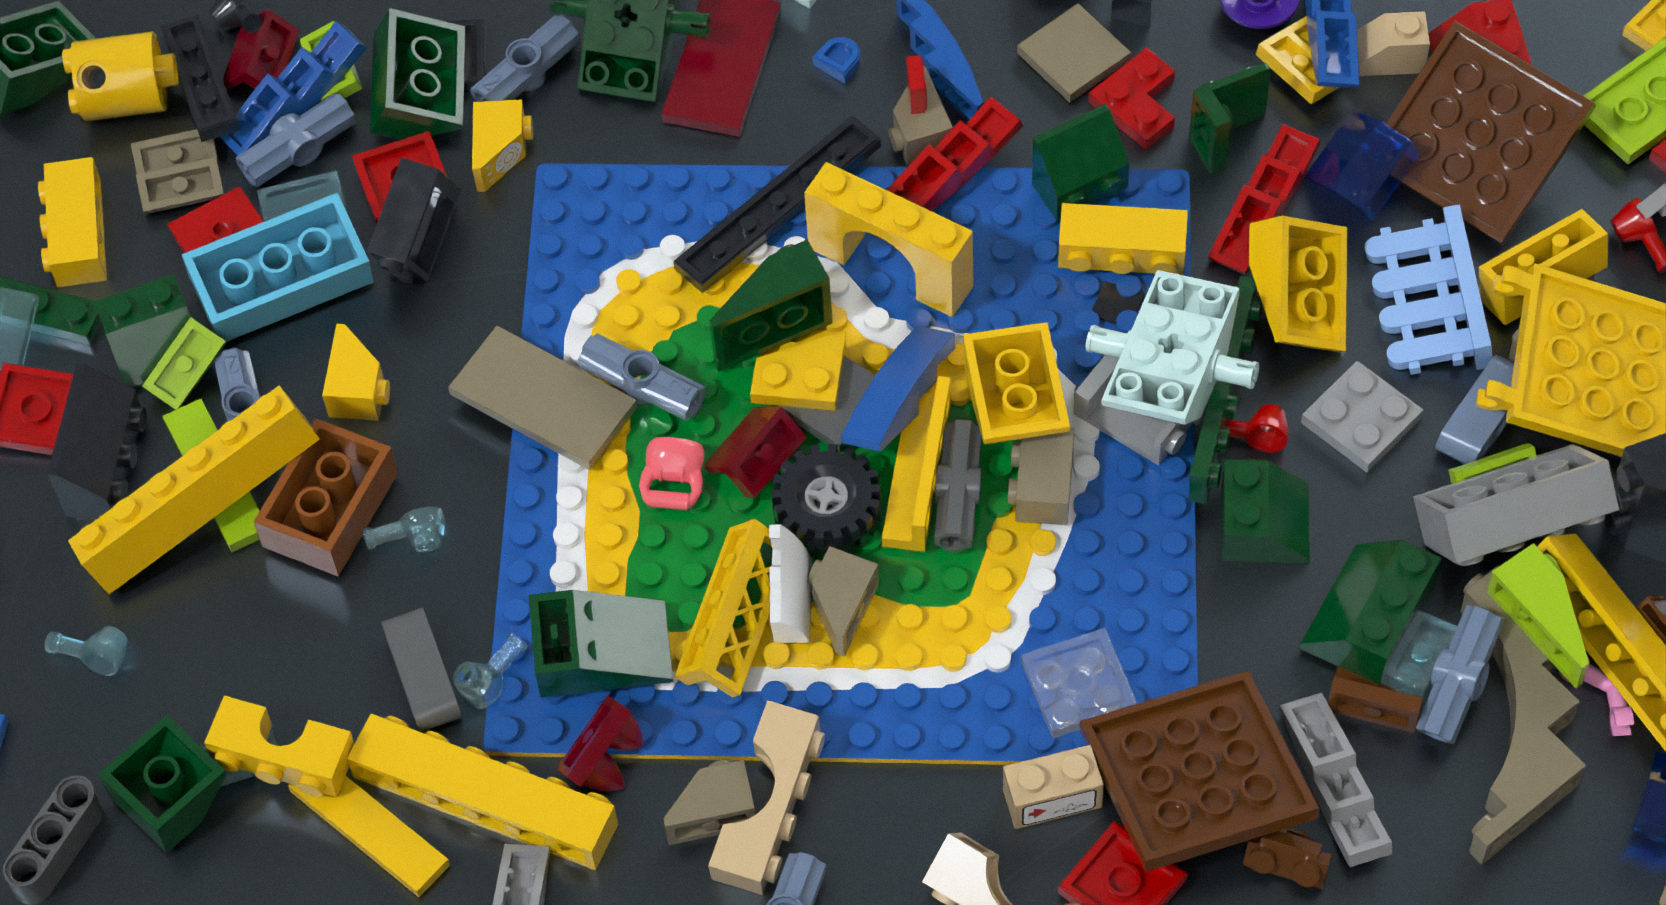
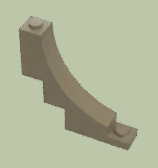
(1538, 764)

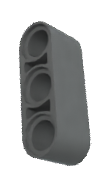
(421, 669)
(53, 860)

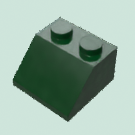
(1080, 161)
(142, 326)
(1263, 513)
(164, 782)

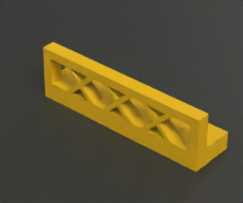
(916, 472)
(720, 607)

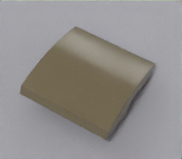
(176, 171)

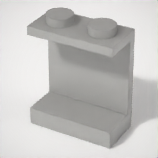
(1143, 434)

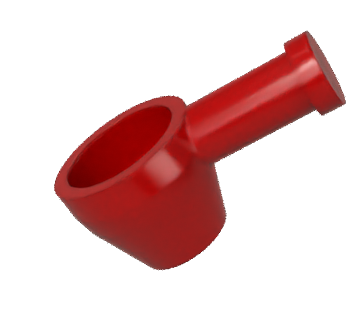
(1632, 226)
(1267, 423)

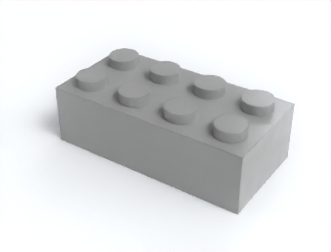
(1516, 504)

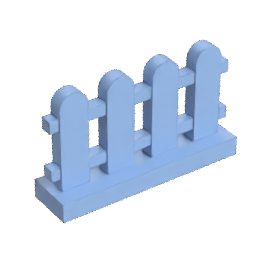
(1433, 311)

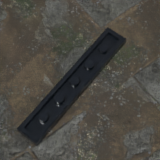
(772, 206)

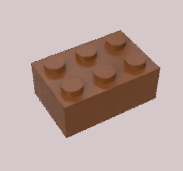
(326, 498)

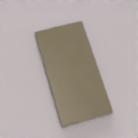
(543, 397)

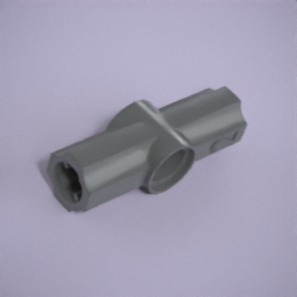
(958, 486)

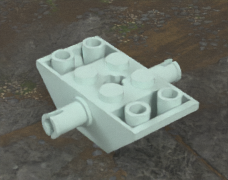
(1174, 350)

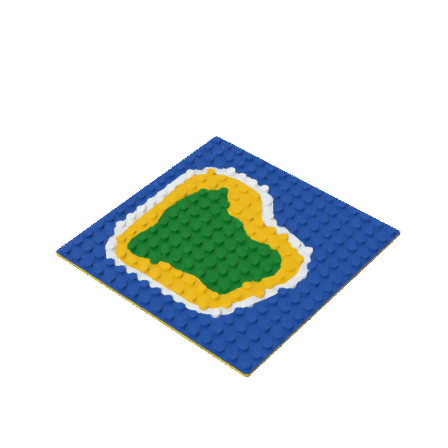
(946, 630)

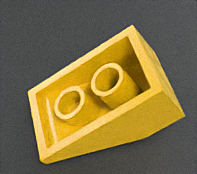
(1301, 280)
(1014, 383)

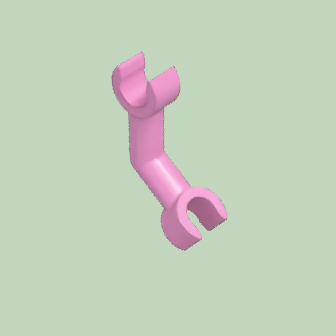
(1620, 713)

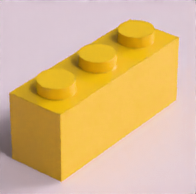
(73, 222)
(1122, 239)
(1570, 246)

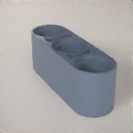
(1472, 429)

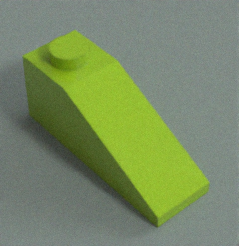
(1539, 603)

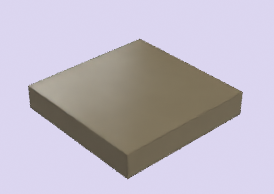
(1074, 52)

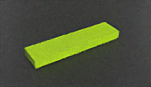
(189, 428)

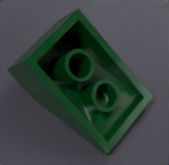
(33, 53)
(773, 306)

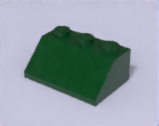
(416, 76)
(1372, 606)

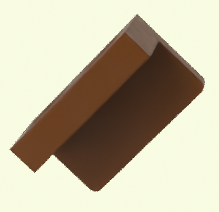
(1372, 702)

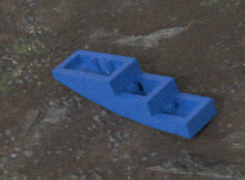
(1333, 42)
(941, 56)
(297, 87)
(896, 389)

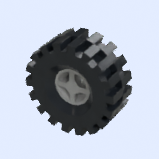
(825, 479)

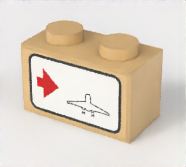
(1052, 787)

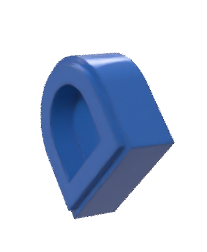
(838, 58)

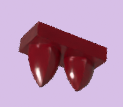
(587, 758)

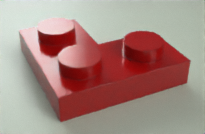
(1131, 94)

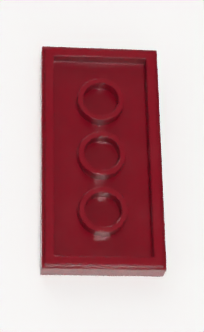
(722, 72)

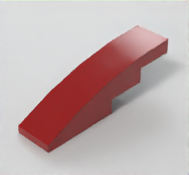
(957, 157)
(1265, 195)

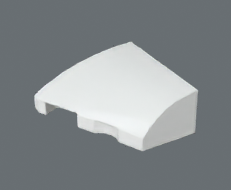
(789, 587)

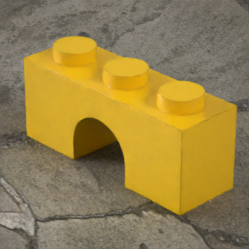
(312, 762)

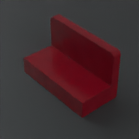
(261, 51)
(756, 449)

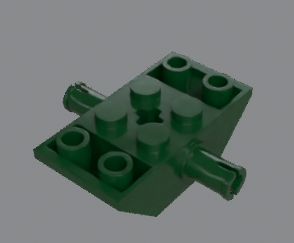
(625, 54)

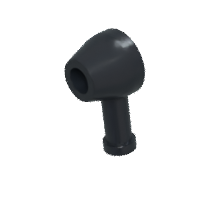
(233, 14)

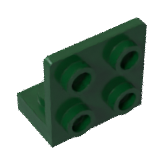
(1223, 106)

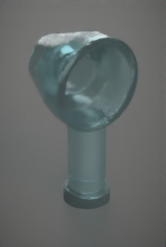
(421, 526)
(100, 652)
(483, 683)

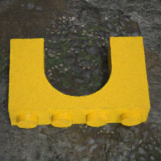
(939, 250)

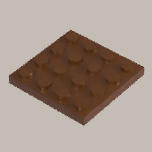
(1486, 130)
(1198, 770)

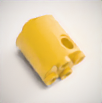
(134, 76)

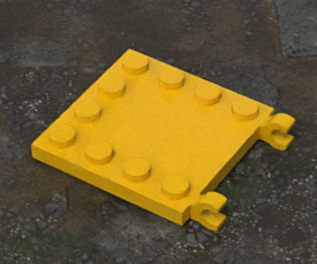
(1583, 361)

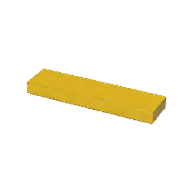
(379, 835)

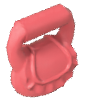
(672, 461)

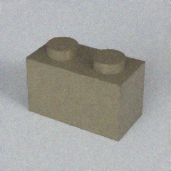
(1043, 478)

